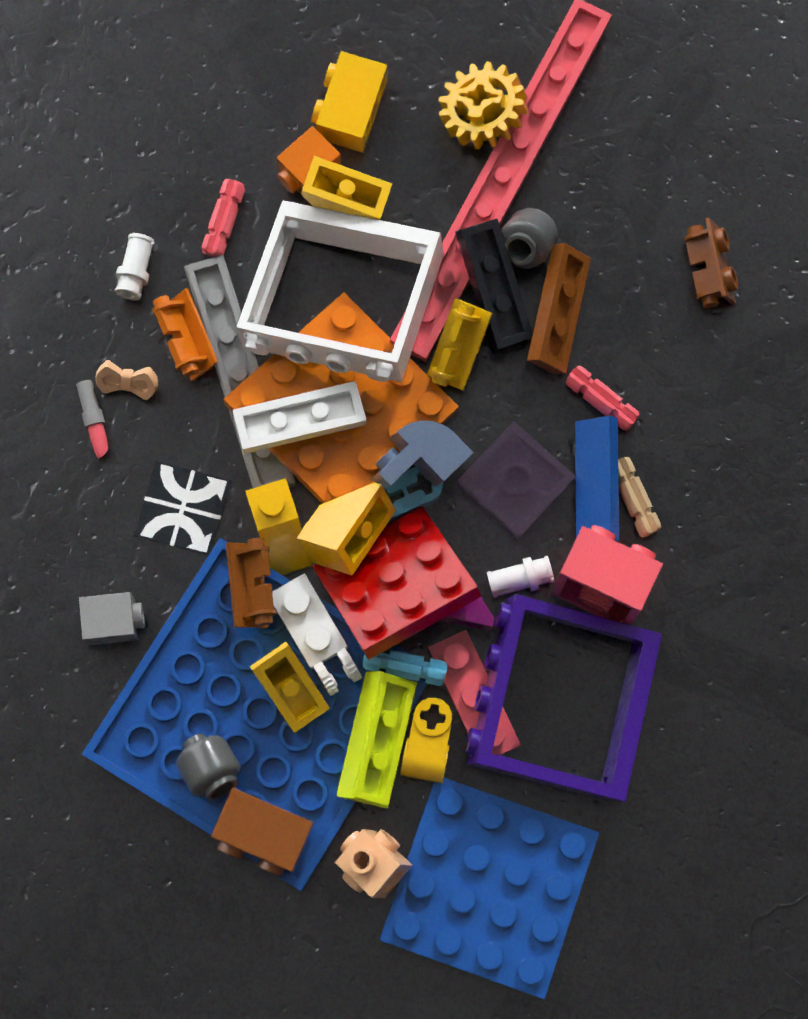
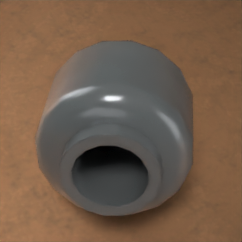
(529, 237)
(208, 766)

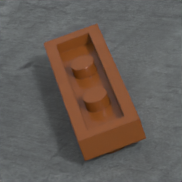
(559, 309)

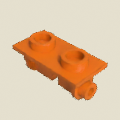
(190, 342)

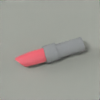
(93, 417)

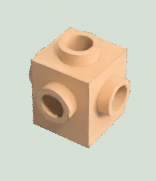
(372, 862)

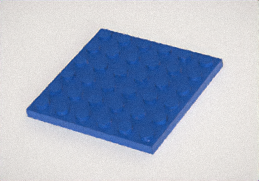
(203, 683)

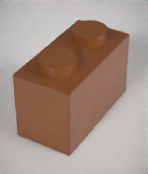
(262, 831)

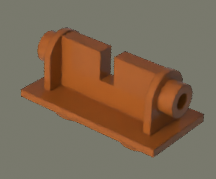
(710, 247)
(249, 593)

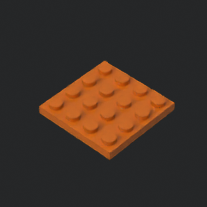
(344, 459)

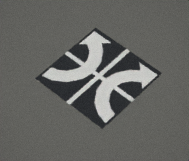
(182, 508)

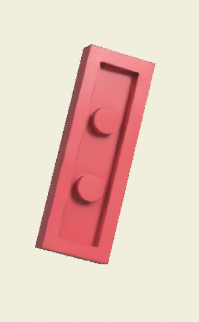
(462, 682)

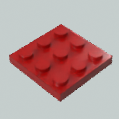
(400, 584)

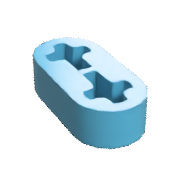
(411, 501)

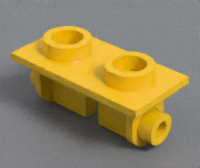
(459, 344)

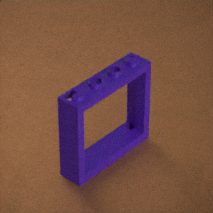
(628, 716)

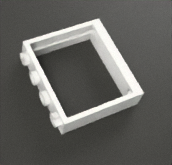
(352, 233)

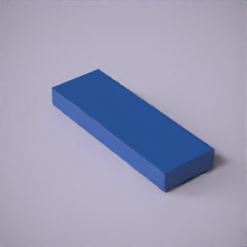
(597, 474)

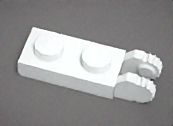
(313, 630)

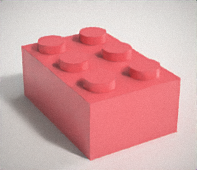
(607, 576)

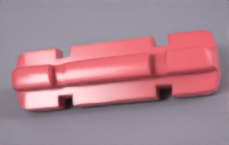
(223, 218)
(602, 397)

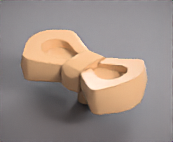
(112, 378)

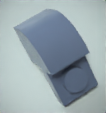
(428, 446)

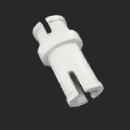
(133, 273)
(521, 576)

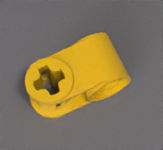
(425, 748)

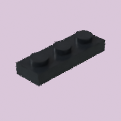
(494, 283)

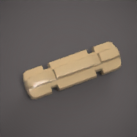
(636, 499)

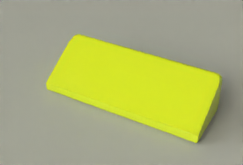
(376, 739)

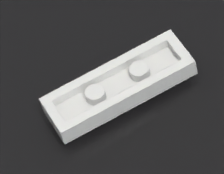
(299, 417)

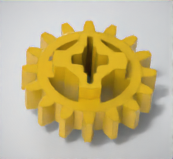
(484, 106)

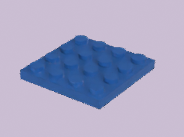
(490, 887)

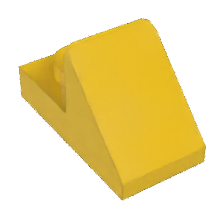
(289, 687)

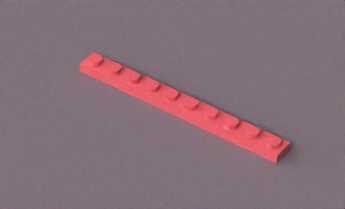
(512, 159)

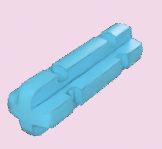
(408, 666)

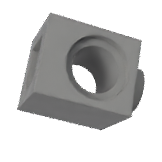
(110, 618)

